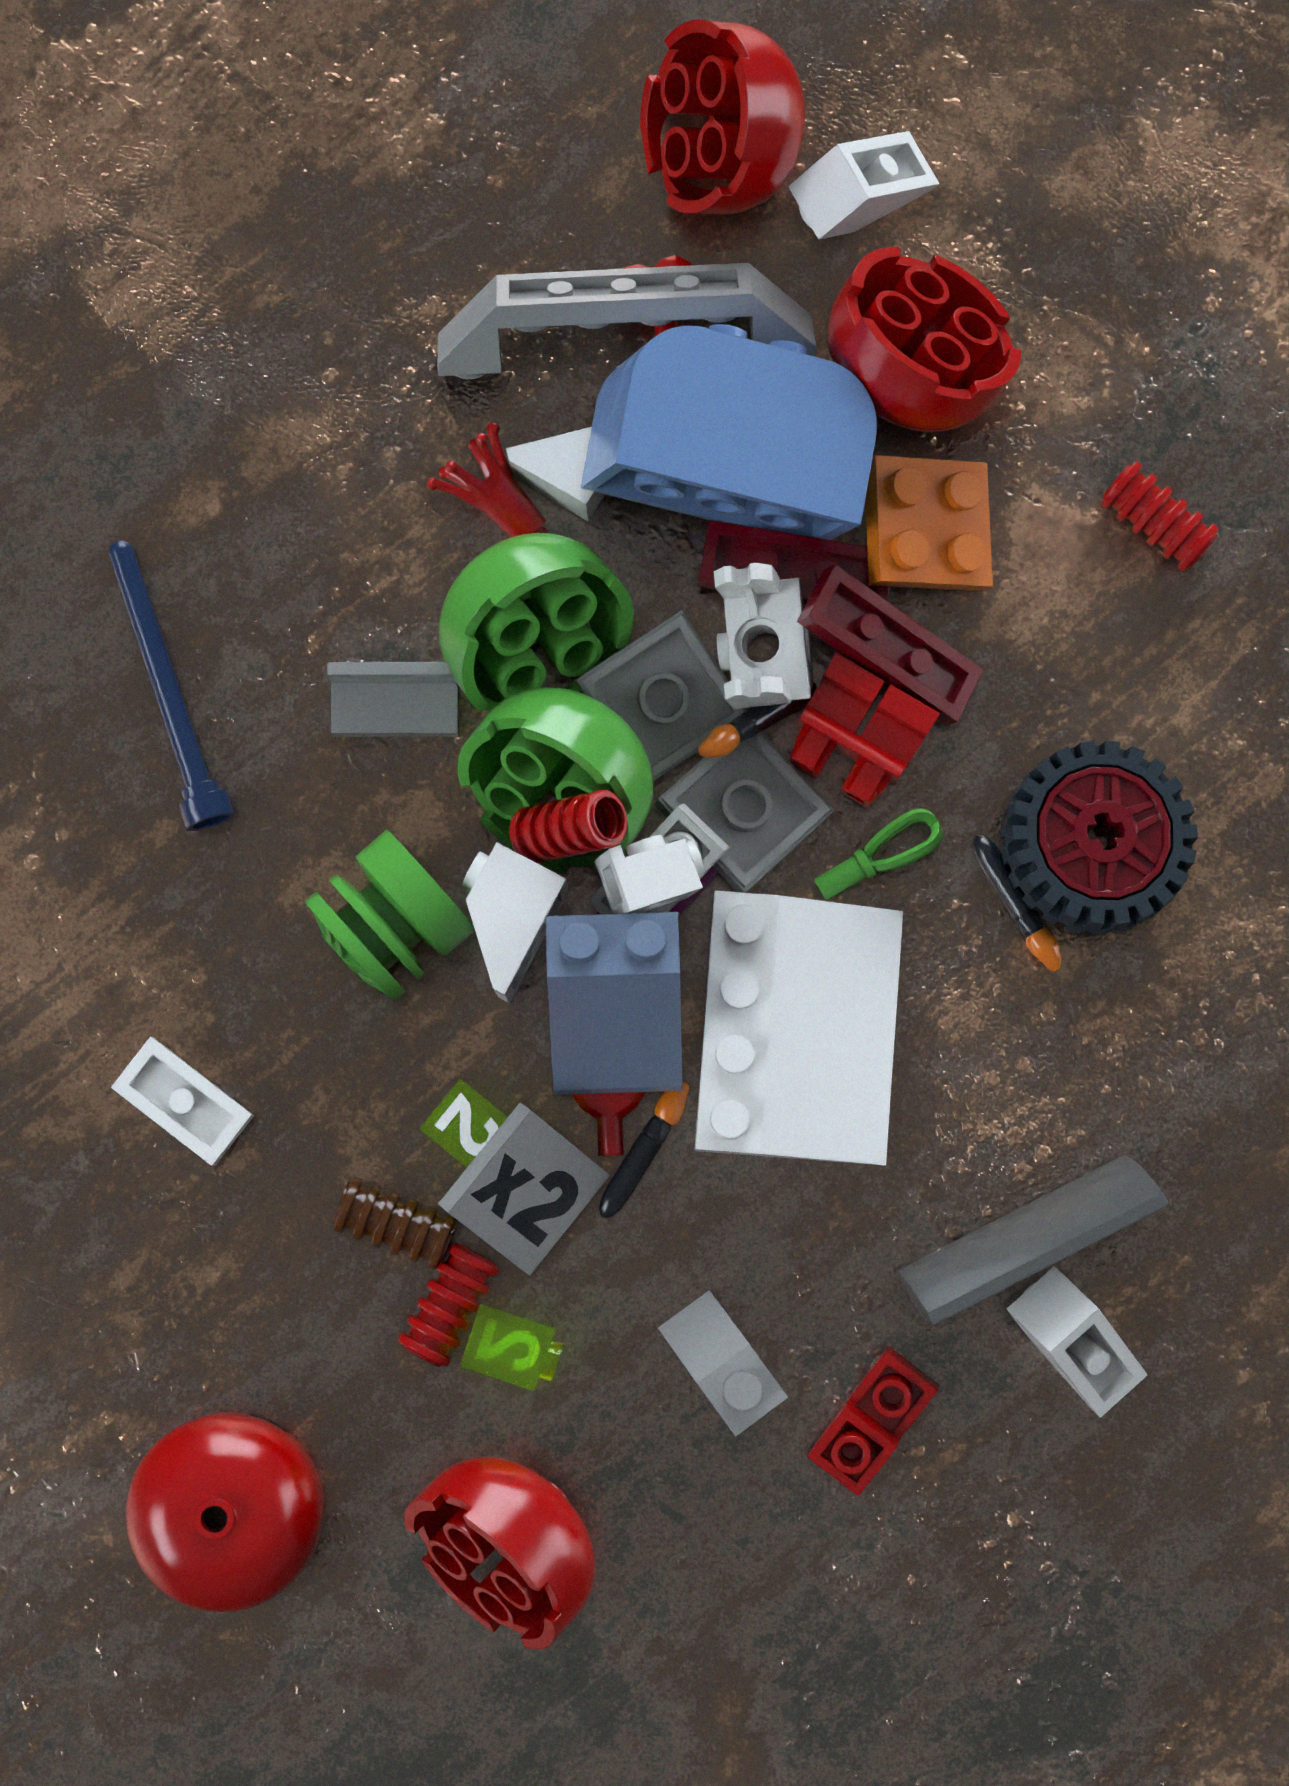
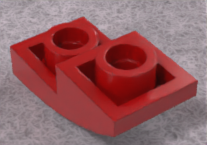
(873, 1420)

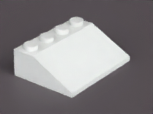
(798, 1029)

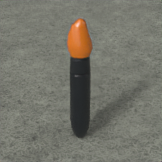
(727, 736)
(1038, 938)
(643, 1151)

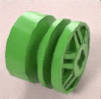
(389, 916)

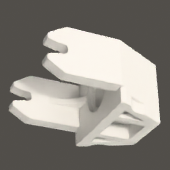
(757, 605)

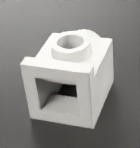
(650, 874)

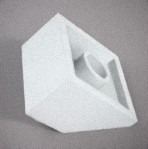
(509, 912)

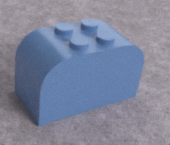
(735, 433)

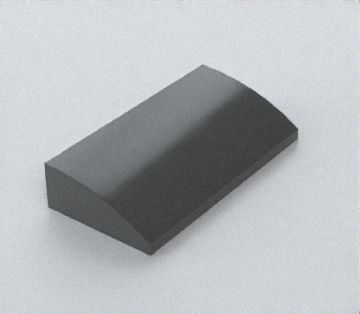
(1031, 1238)

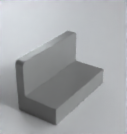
(393, 699)

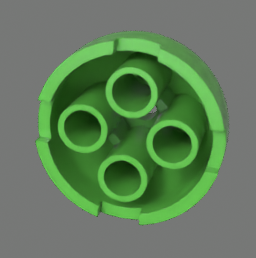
(529, 594)
(559, 745)

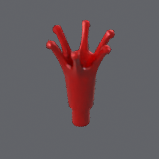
(498, 493)

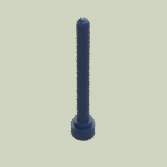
(203, 800)

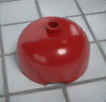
(751, 109)
(922, 340)
(269, 1502)
(529, 1522)

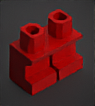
(835, 716)

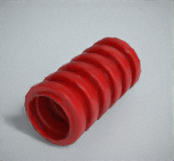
(1159, 516)
(569, 826)
(448, 1305)

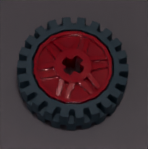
(1074, 875)

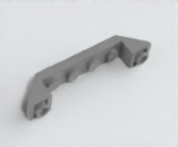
(595, 298)

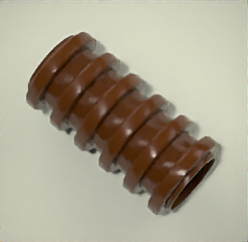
(394, 1223)

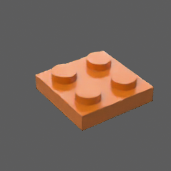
(928, 524)

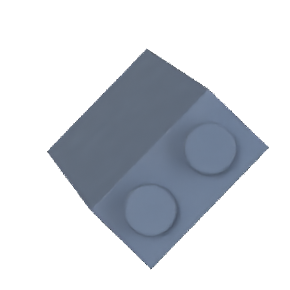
(614, 1002)

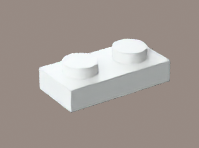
(182, 1101)

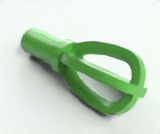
(864, 865)

